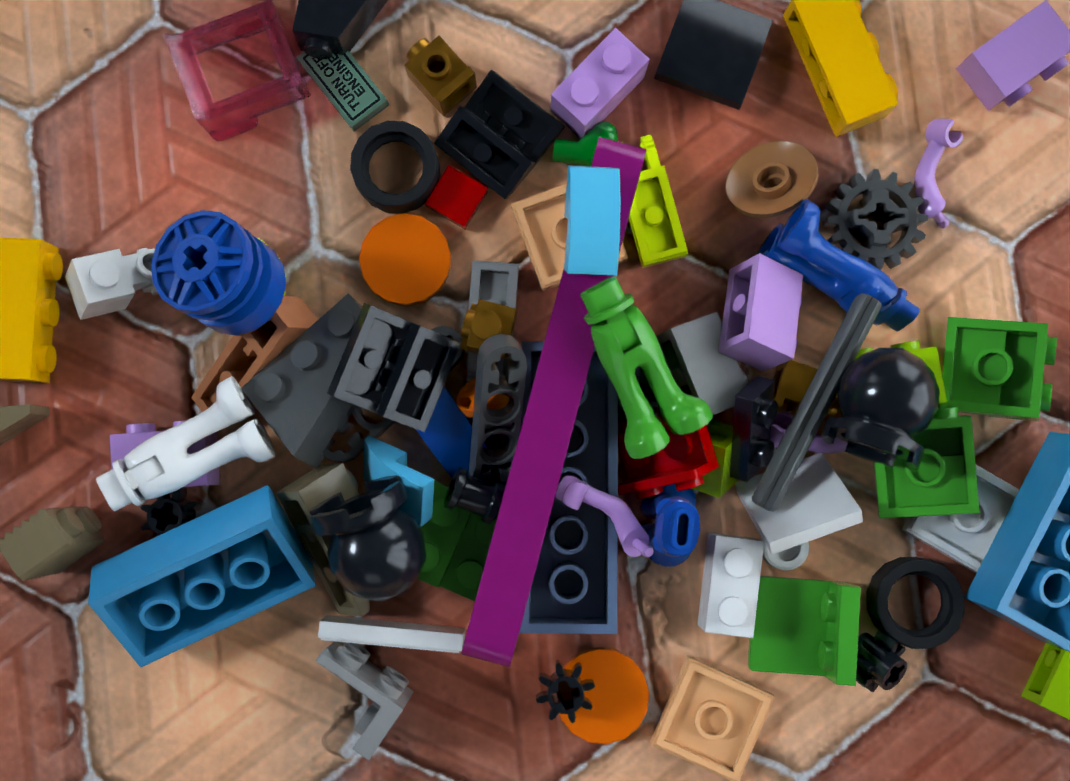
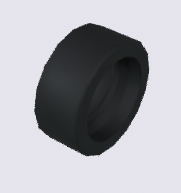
(383, 134)
(948, 617)

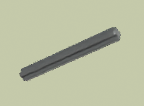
(816, 402)

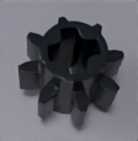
(181, 507)
(879, 661)
(556, 700)

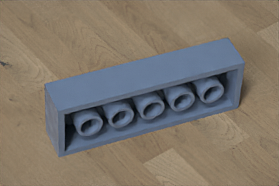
(578, 557)

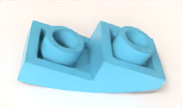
(593, 220)
(386, 460)

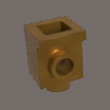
(443, 88)
(486, 321)
(792, 383)

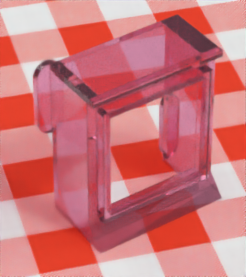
(239, 112)

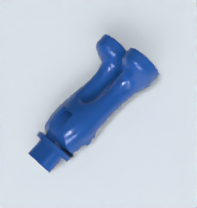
(834, 270)
(675, 525)

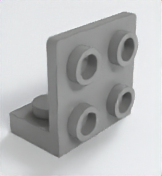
(384, 687)

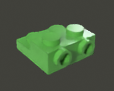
(997, 367)
(945, 476)
(455, 547)

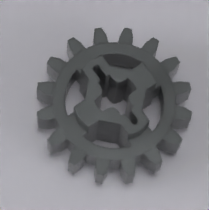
(887, 204)

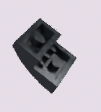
(713, 50)
(499, 134)
(393, 367)

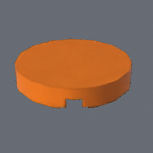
(405, 259)
(617, 698)

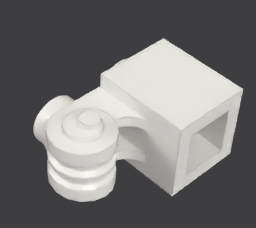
(108, 281)

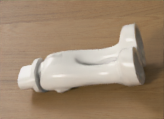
(163, 463)

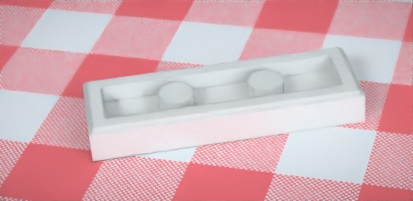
(392, 633)

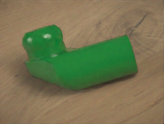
(583, 151)

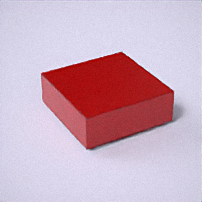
(456, 197)

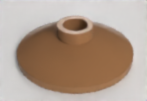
(771, 179)

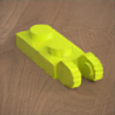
(654, 213)

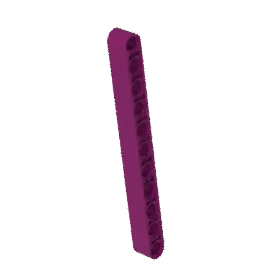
(542, 445)

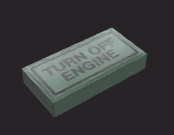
(345, 87)

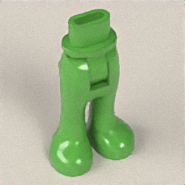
(628, 342)

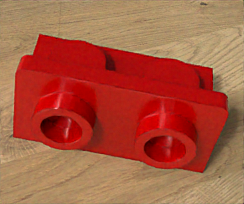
(679, 463)

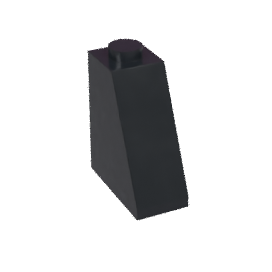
(332, 25)

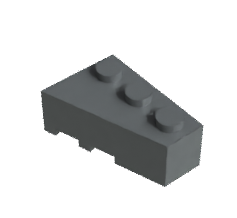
(296, 384)

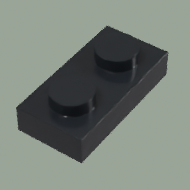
(752, 428)

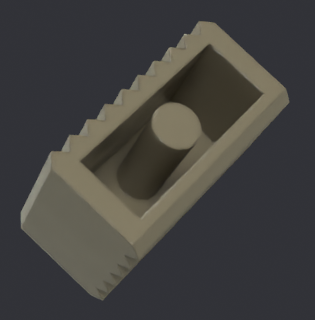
(51, 541)

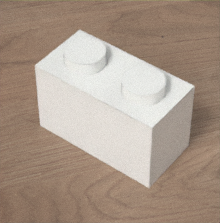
(730, 585)

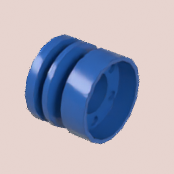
(218, 273)

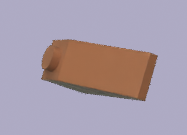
(252, 351)

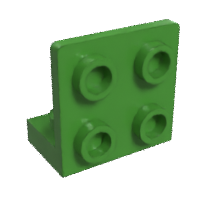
(806, 628)

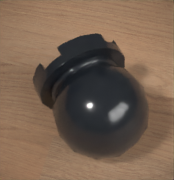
(884, 404)
(373, 543)

